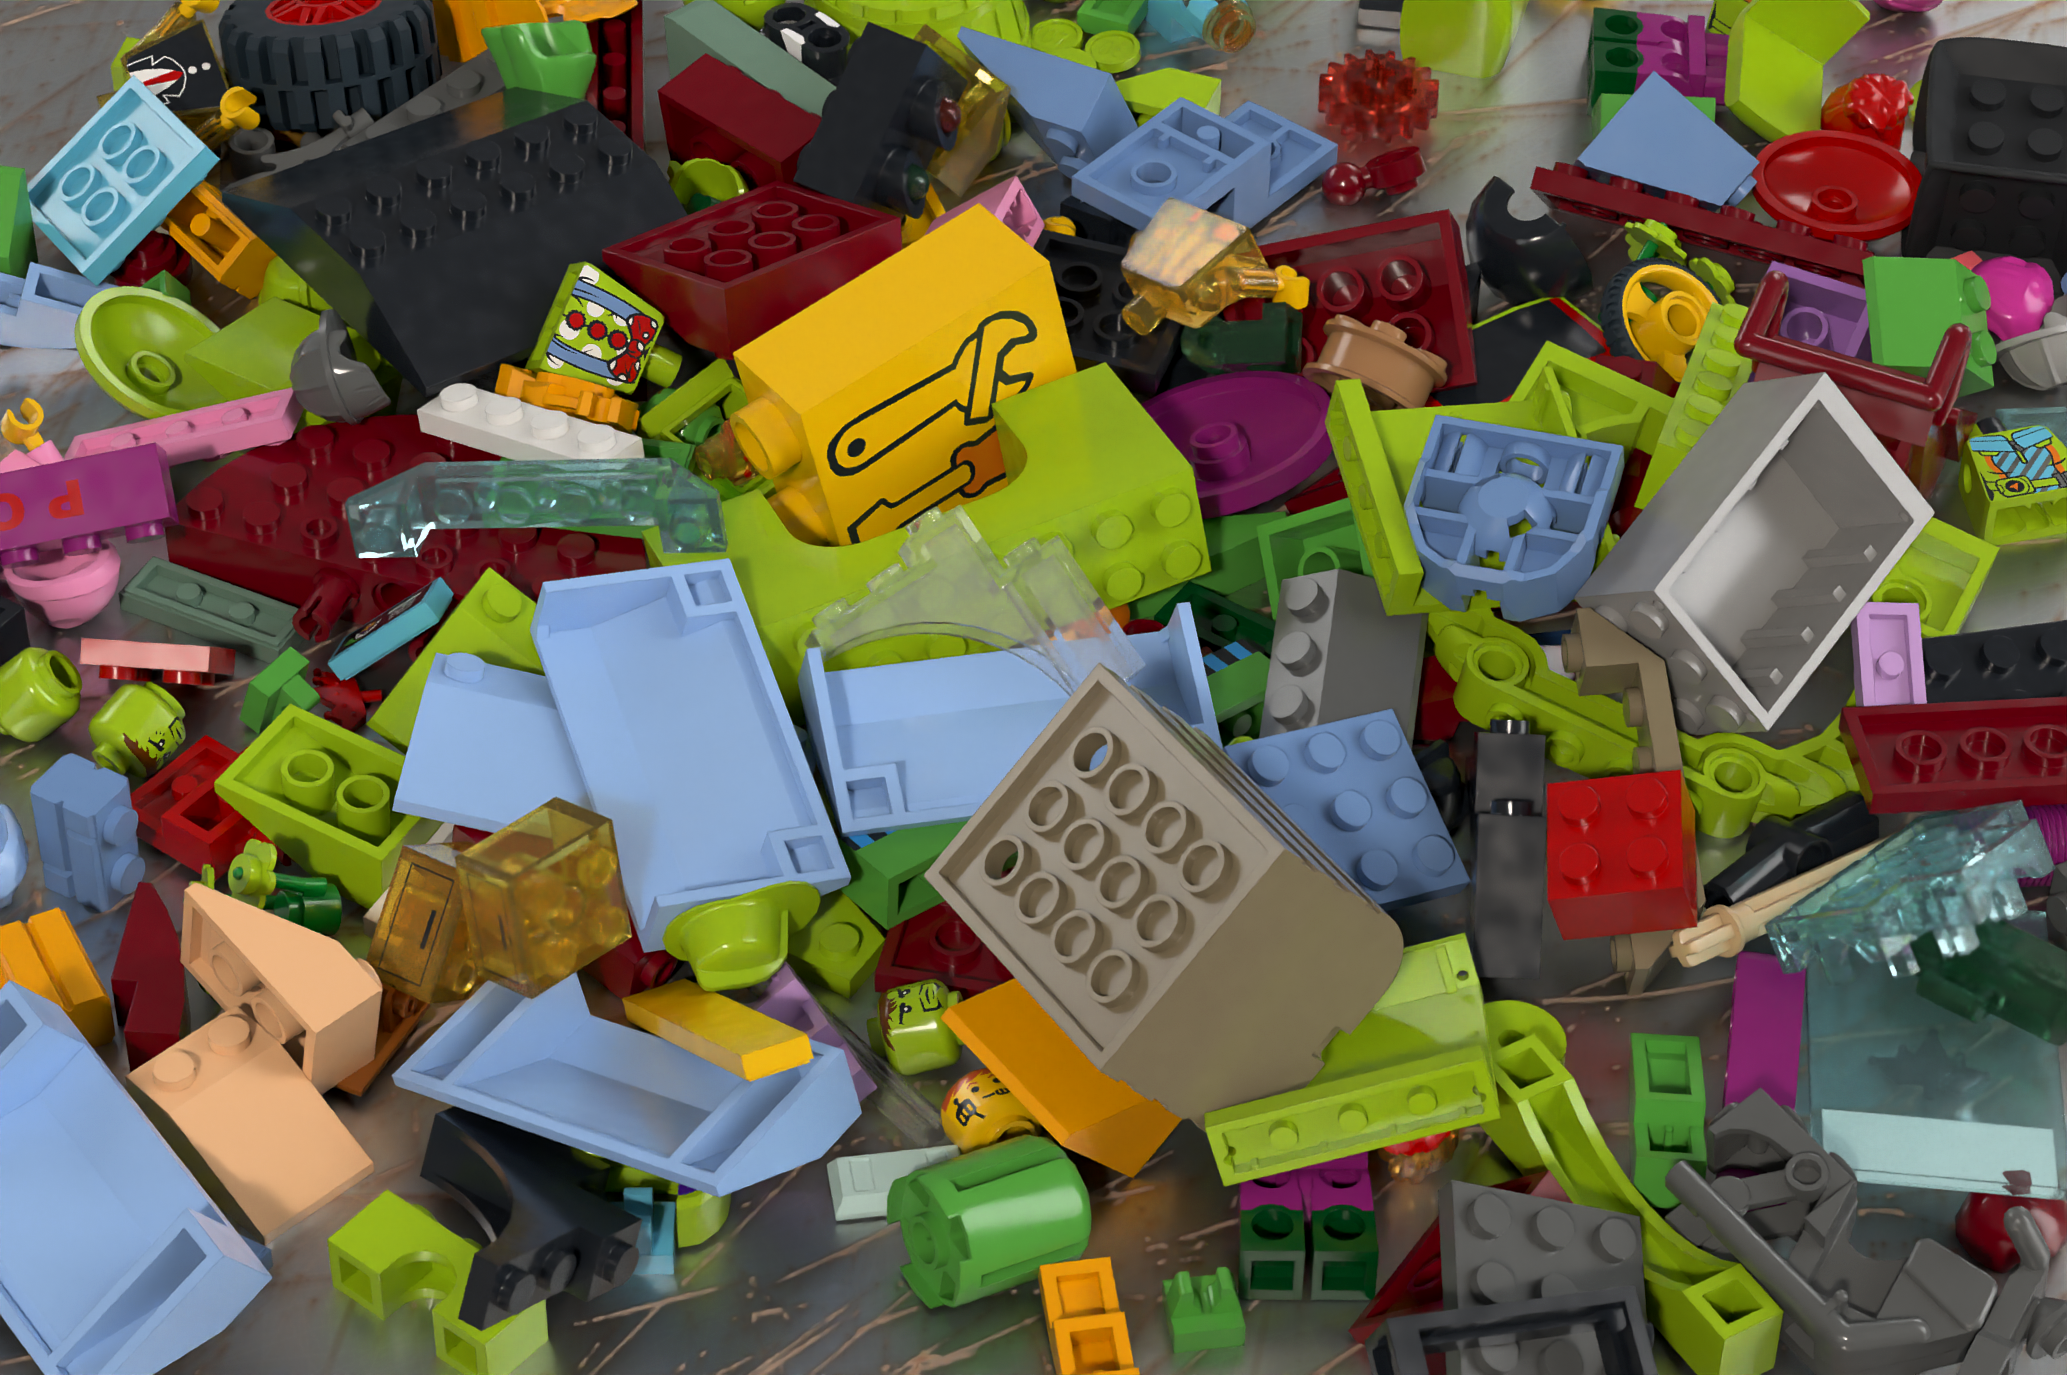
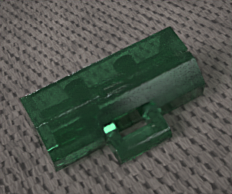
(2004, 976)

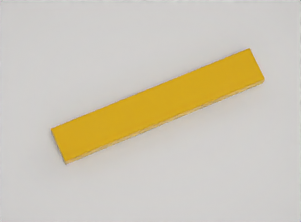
(719, 1029)

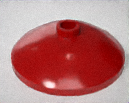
(1837, 184)

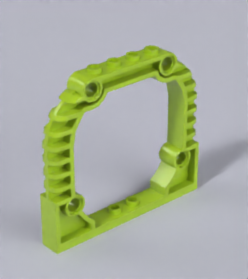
(1727, 775)

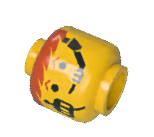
(984, 1113)

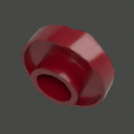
(149, 258)

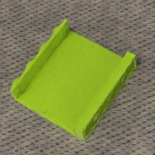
(1378, 463)
(1400, 1076)

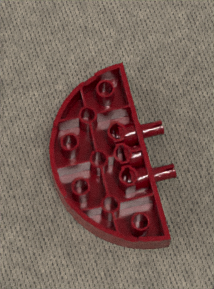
(284, 532)

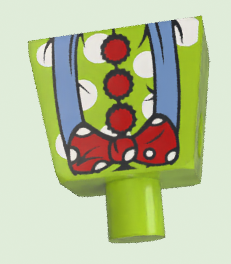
(602, 335)

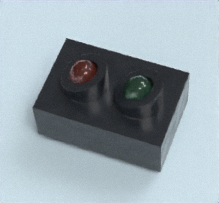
(884, 125)

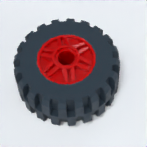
(329, 57)

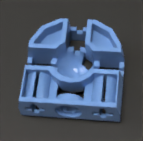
(1473, 505)

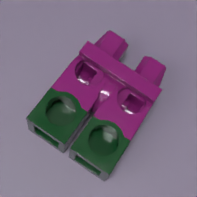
(1632, 45)
(1337, 1210)

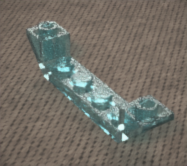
(400, 511)

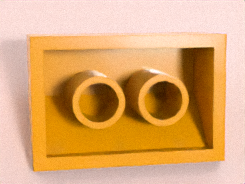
(1058, 1081)

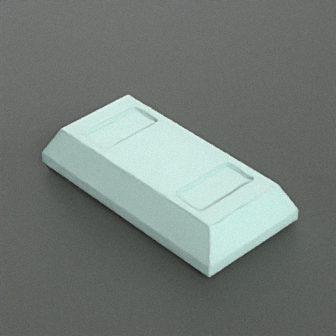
(863, 1181)

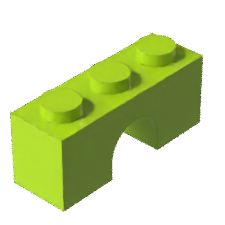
(403, 1255)

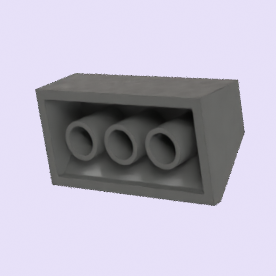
(1340, 655)

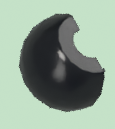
(1522, 257)

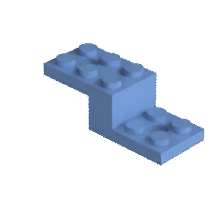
(1223, 165)

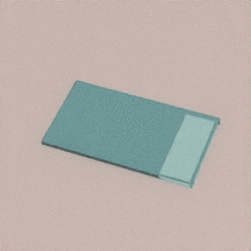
(1929, 1094)

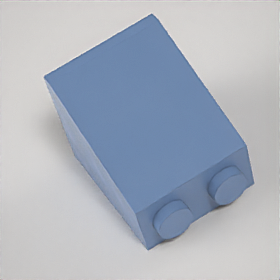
(1670, 147)

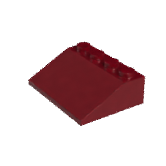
(752, 261)
(1384, 271)

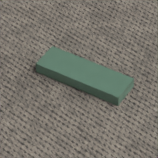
(211, 610)

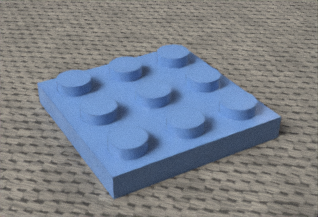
(1362, 803)

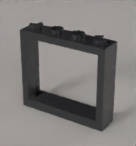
(1612, 1313)

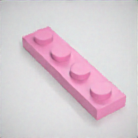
(203, 432)

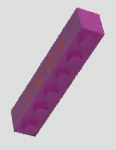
(85, 502)

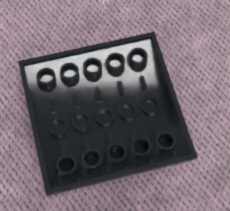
(460, 226)

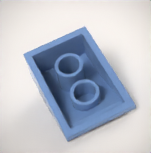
(1060, 103)

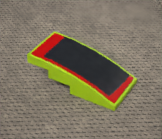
(1512, 340)

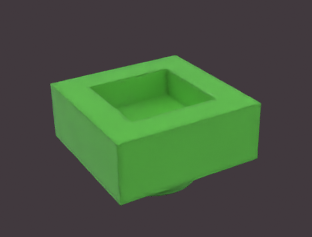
(1107, 15)

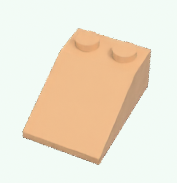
(286, 980)
(249, 1125)

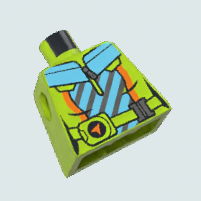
(2014, 482)

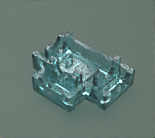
(1928, 877)

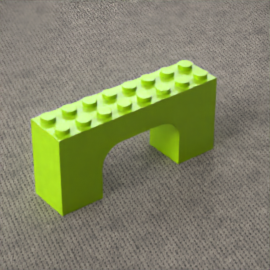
(1076, 467)

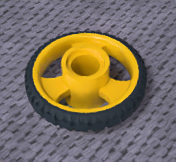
(1659, 329)

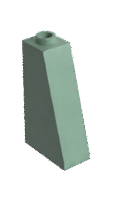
(713, 30)

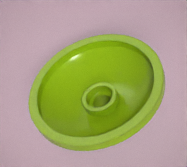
(137, 347)

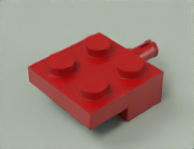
(186, 815)

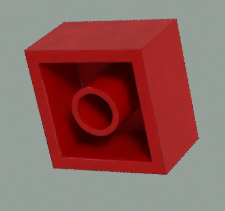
(1621, 855)

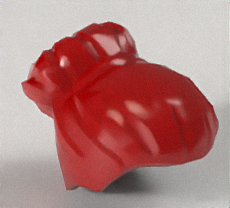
(1869, 107)

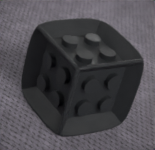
(1992, 154)

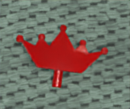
(343, 699)

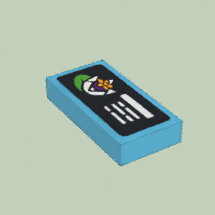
(391, 629)

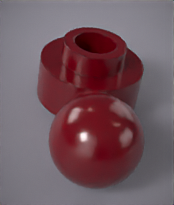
(1394, 170)

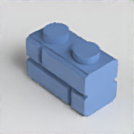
(87, 832)

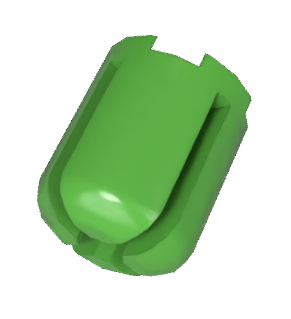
(989, 1219)

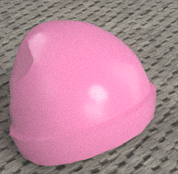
(67, 588)

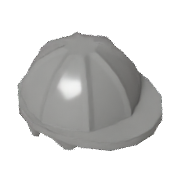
(2040, 356)

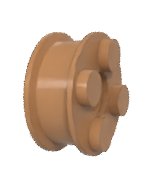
(1388, 368)

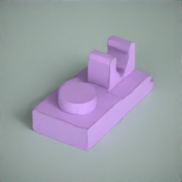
(1888, 655)

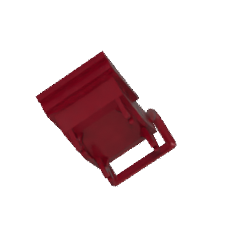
(1904, 411)

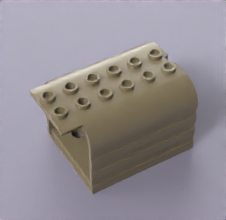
(1167, 907)

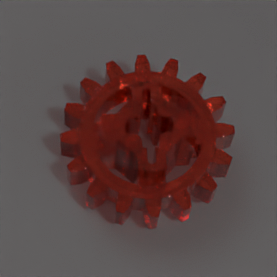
(1378, 96)

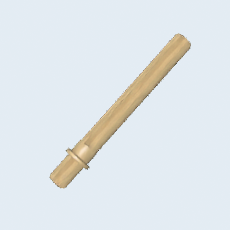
(1727, 929)

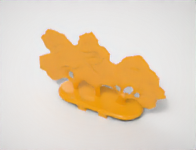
(461, 20)

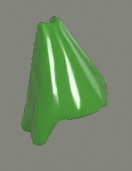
(543, 56)

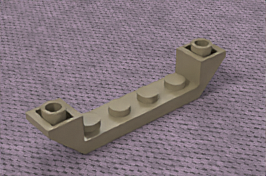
(1612, 663)

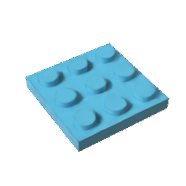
(117, 180)

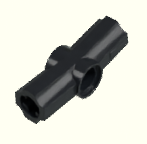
(1787, 849)

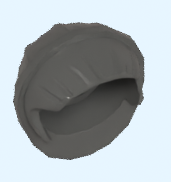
(330, 377)

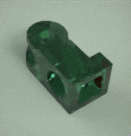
(1248, 344)

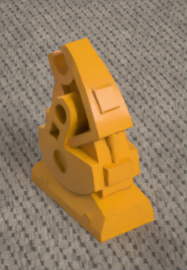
(569, 395)

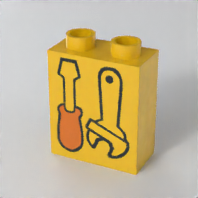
(889, 382)

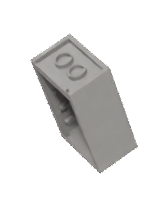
(1759, 552)

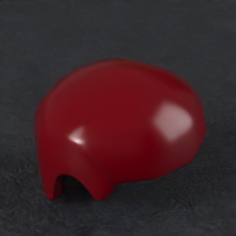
(1983, 1233)

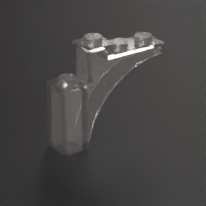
(957, 588)

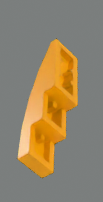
(1085, 1319)

